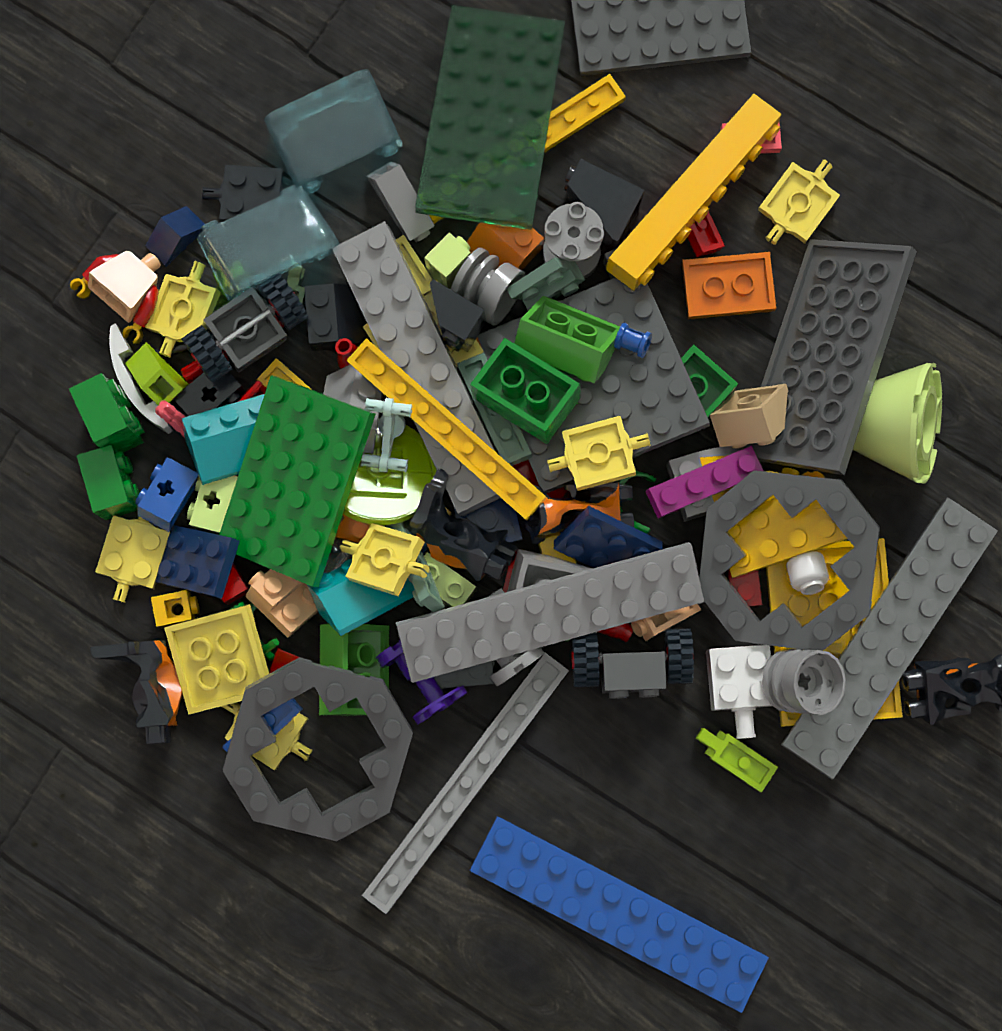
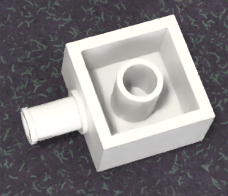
(736, 683)

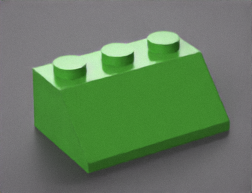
(567, 338)
(356, 653)

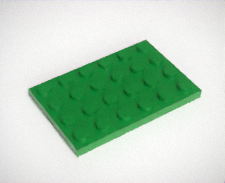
(296, 479)

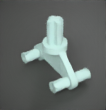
(391, 426)

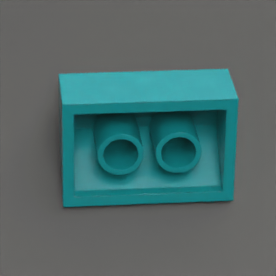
(221, 438)
(350, 604)

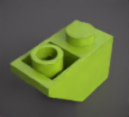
(155, 375)

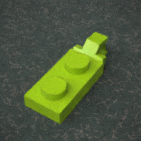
(737, 758)

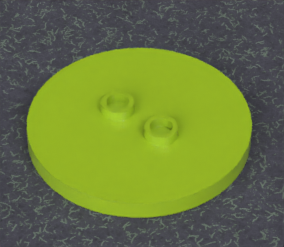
(392, 495)

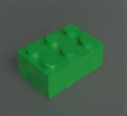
(525, 390)
(107, 413)

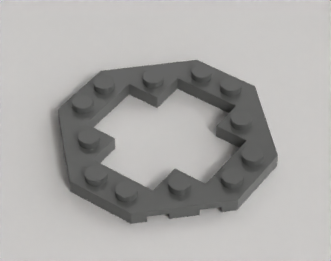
(854, 568)
(300, 810)

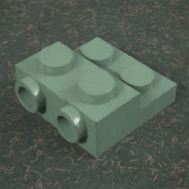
(550, 280)

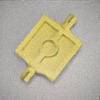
(799, 202)
(182, 307)
(599, 453)
(132, 554)
(384, 559)
(285, 742)

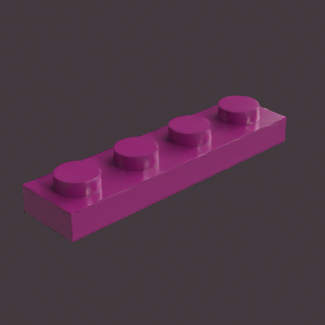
(702, 482)

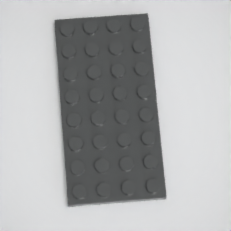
(833, 349)

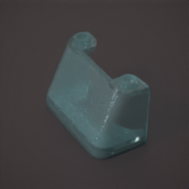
(332, 129)
(266, 241)

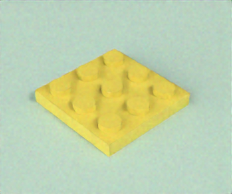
(216, 657)

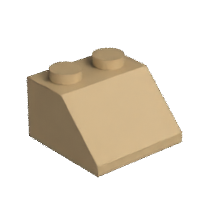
(751, 416)

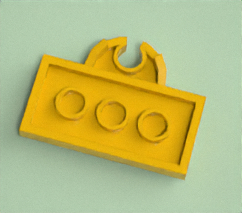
(773, 536)

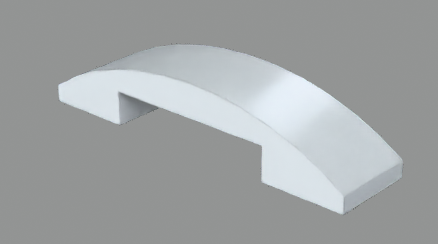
(119, 350)

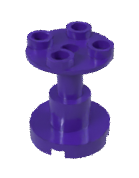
(428, 687)

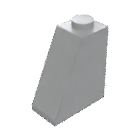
(400, 201)

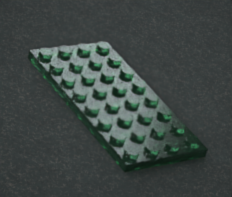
(490, 117)

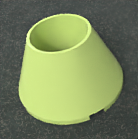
(903, 422)

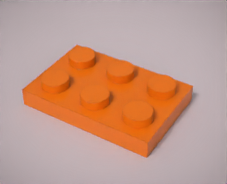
(728, 285)

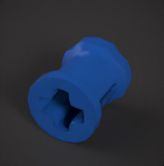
(633, 340)

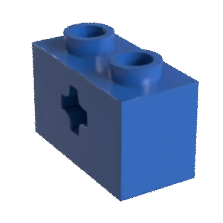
(165, 510)

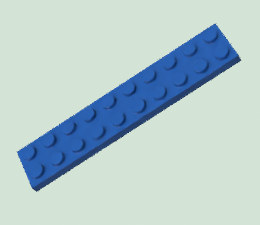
(619, 914)

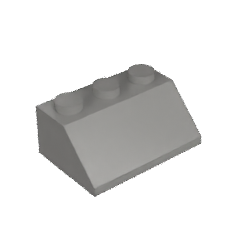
(354, 389)

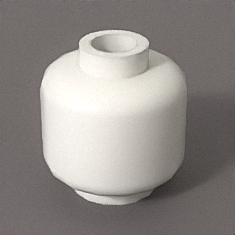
(808, 572)

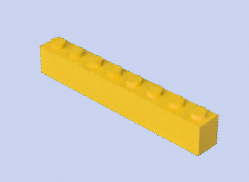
(693, 192)

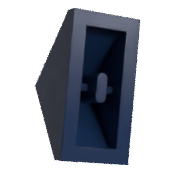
(174, 234)

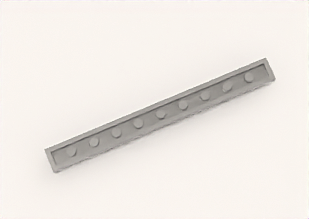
(465, 783)

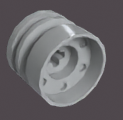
(486, 282)
(804, 681)

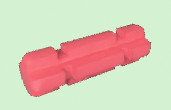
(170, 415)

